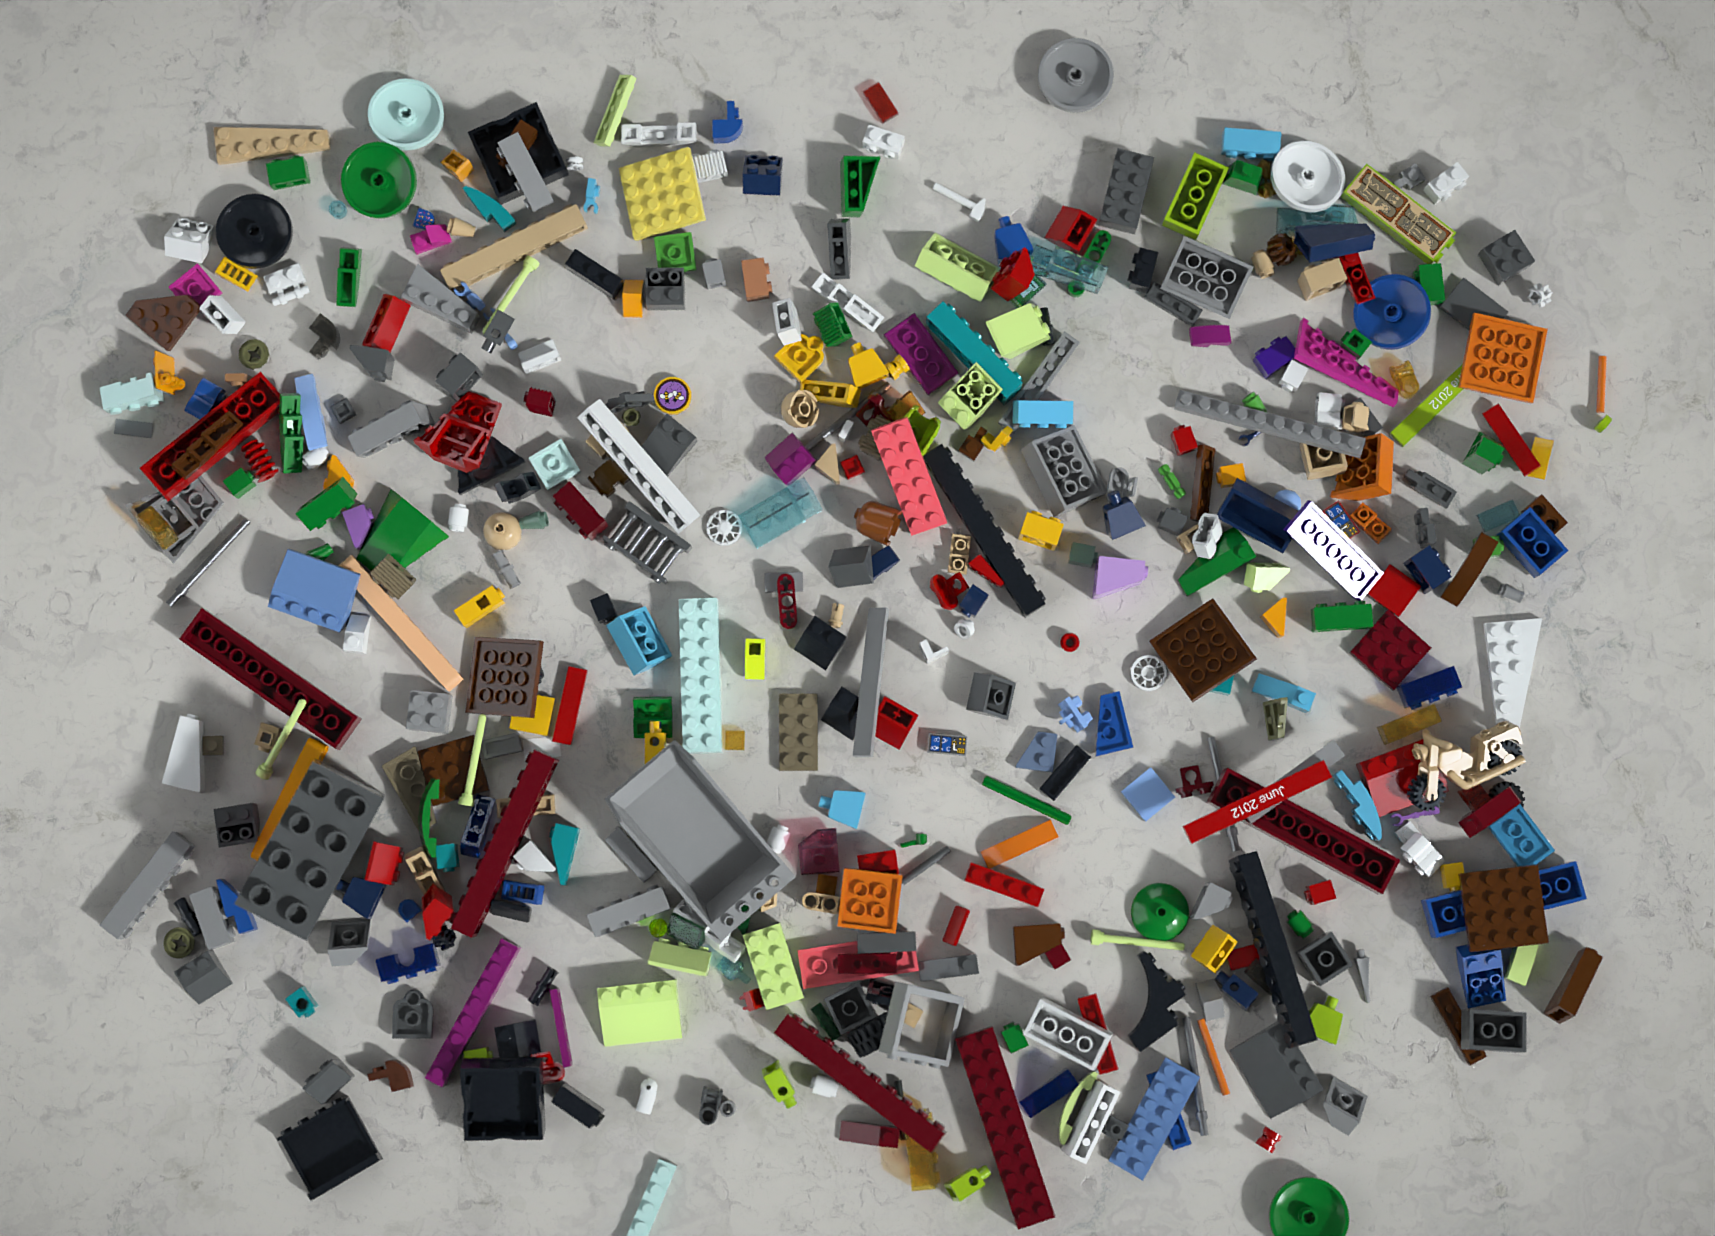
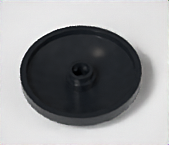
(254, 231)

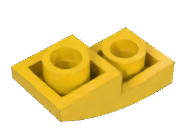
(1542, 451)

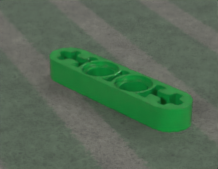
(1095, 241)

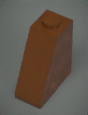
(1035, 940)

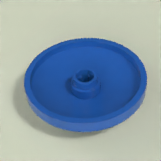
(1396, 314)

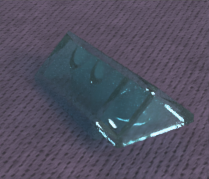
(1336, 214)
(1068, 268)
(780, 512)

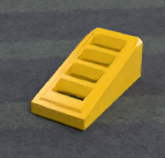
(219, 272)

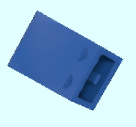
(1481, 976)

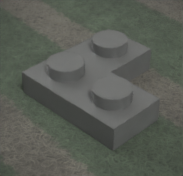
(627, 400)
(1426, 534)

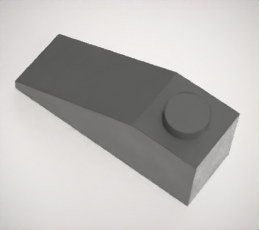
(839, 248)
(948, 967)

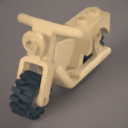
(1487, 751)

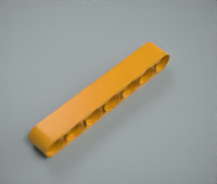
(310, 751)

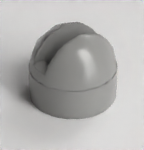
(724, 1107)

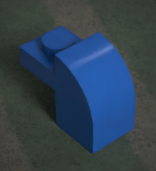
(728, 129)

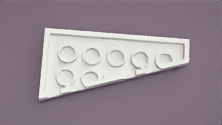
(1510, 663)

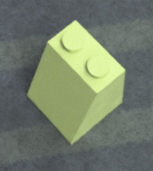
(1018, 330)

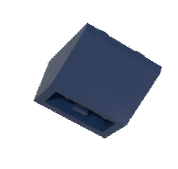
(762, 175)

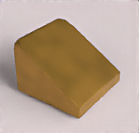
(826, 884)

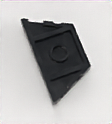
(495, 462)

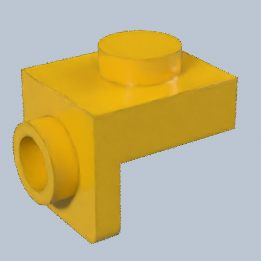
(995, 443)

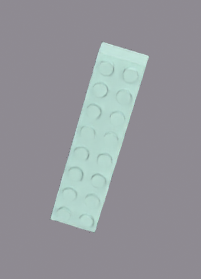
(700, 675)

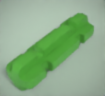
(1171, 481)

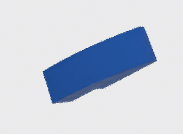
(244, 919)

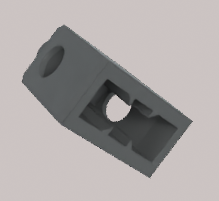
(501, 322)

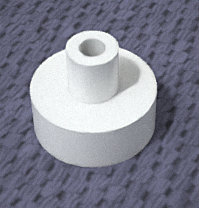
(964, 628)

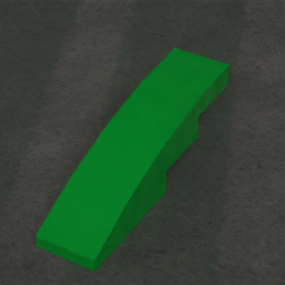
(290, 433)

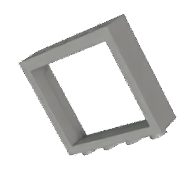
(896, 1017)

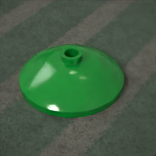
(1145, 912)

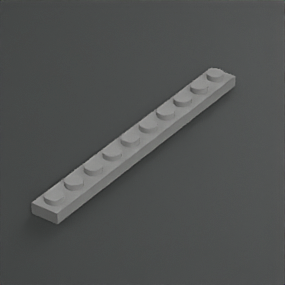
(1270, 424)

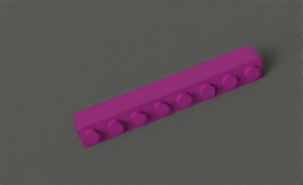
(472, 1012)

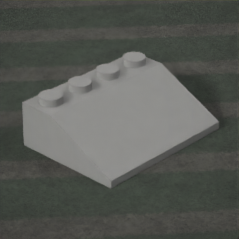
(1207, 277)
(1063, 470)

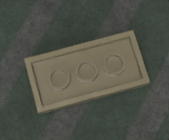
(798, 732)

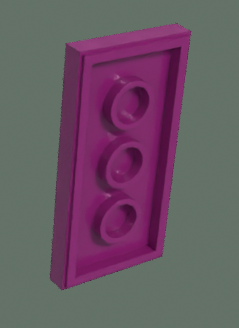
(921, 353)

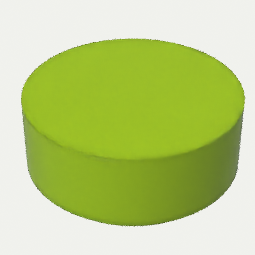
(1603, 423)

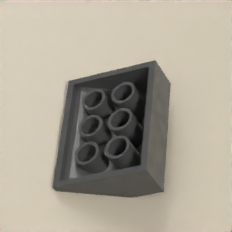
(1275, 1072)

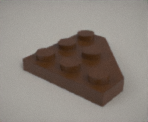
(164, 317)

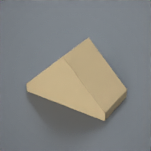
(828, 464)

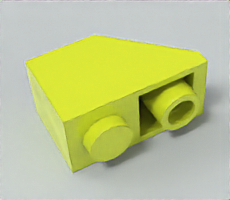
(755, 659)

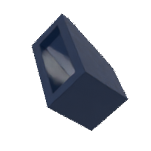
(973, 601)

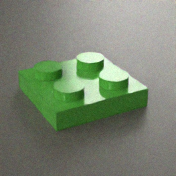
(675, 251)

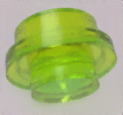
(658, 927)

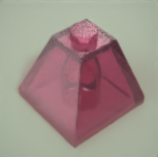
(819, 852)

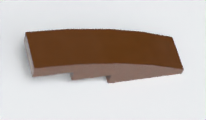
(207, 445)

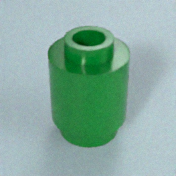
(1299, 923)

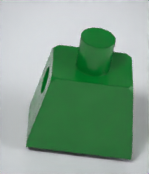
(1244, 177)

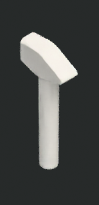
(977, 209)

